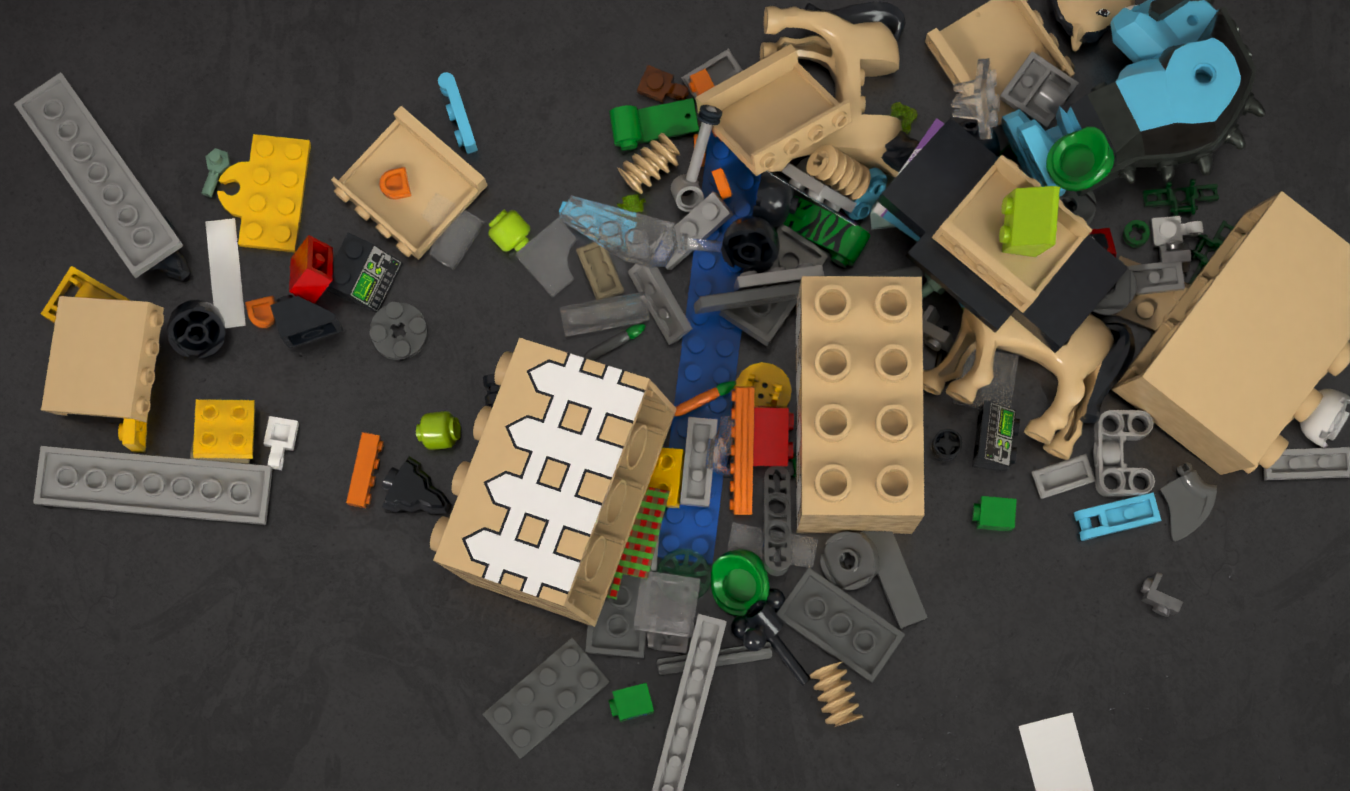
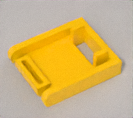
(88, 289)

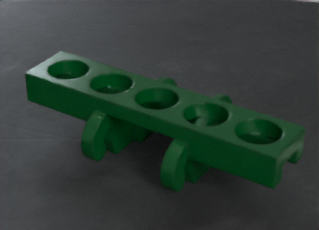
(1172, 200)
(1205, 240)

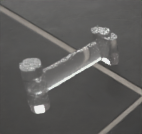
(686, 244)

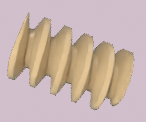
(650, 163)
(839, 171)
(835, 695)

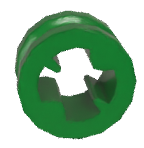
(1144, 237)

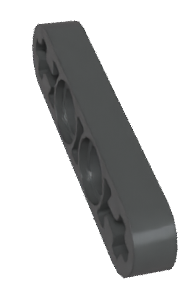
(779, 520)

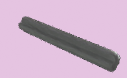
(726, 656)

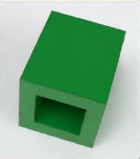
(995, 513)
(631, 702)

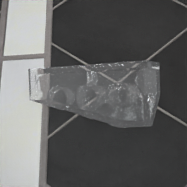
(622, 232)

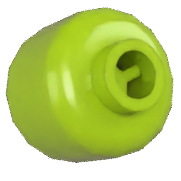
(509, 230)
(438, 430)

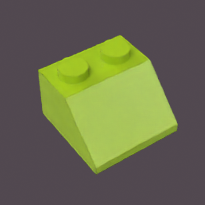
(1029, 220)

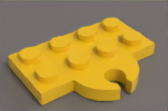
(269, 192)

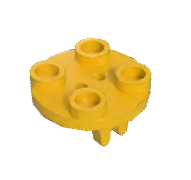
(778, 384)

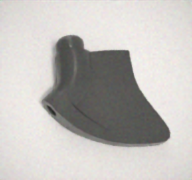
(1188, 501)

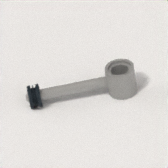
(708, 116)

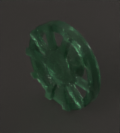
(685, 569)

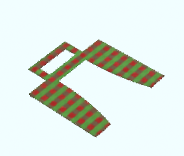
(642, 539)

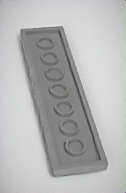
(98, 175)
(153, 485)

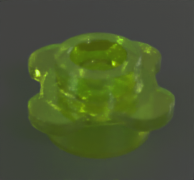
(908, 113)
(632, 203)

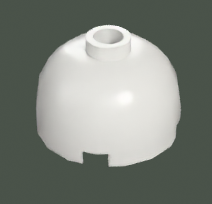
(1327, 418)

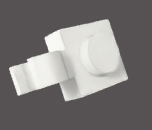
(1171, 229)
(280, 436)

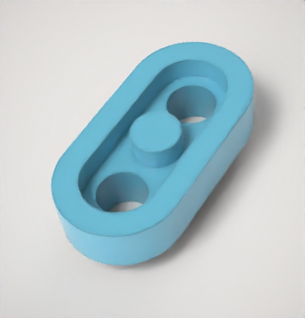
(865, 203)

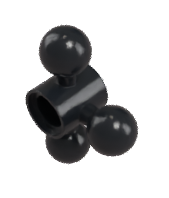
(759, 621)

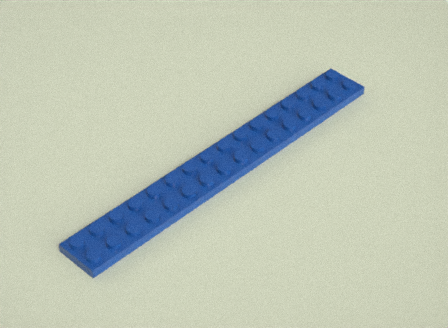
(708, 353)

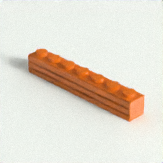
(742, 450)

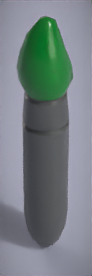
(614, 342)

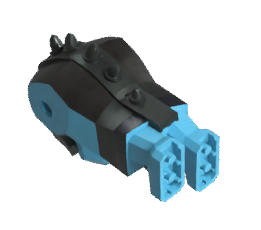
(1165, 108)

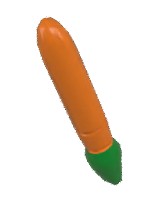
(704, 398)

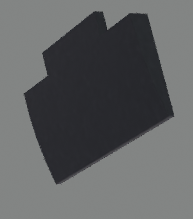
(930, 192)

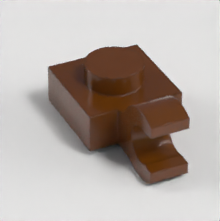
(659, 84)

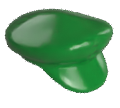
(1080, 159)
(739, 581)

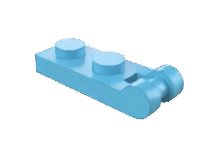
(457, 112)
(1118, 516)

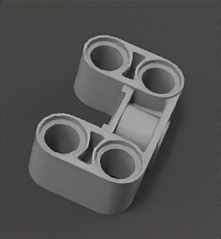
(1109, 454)

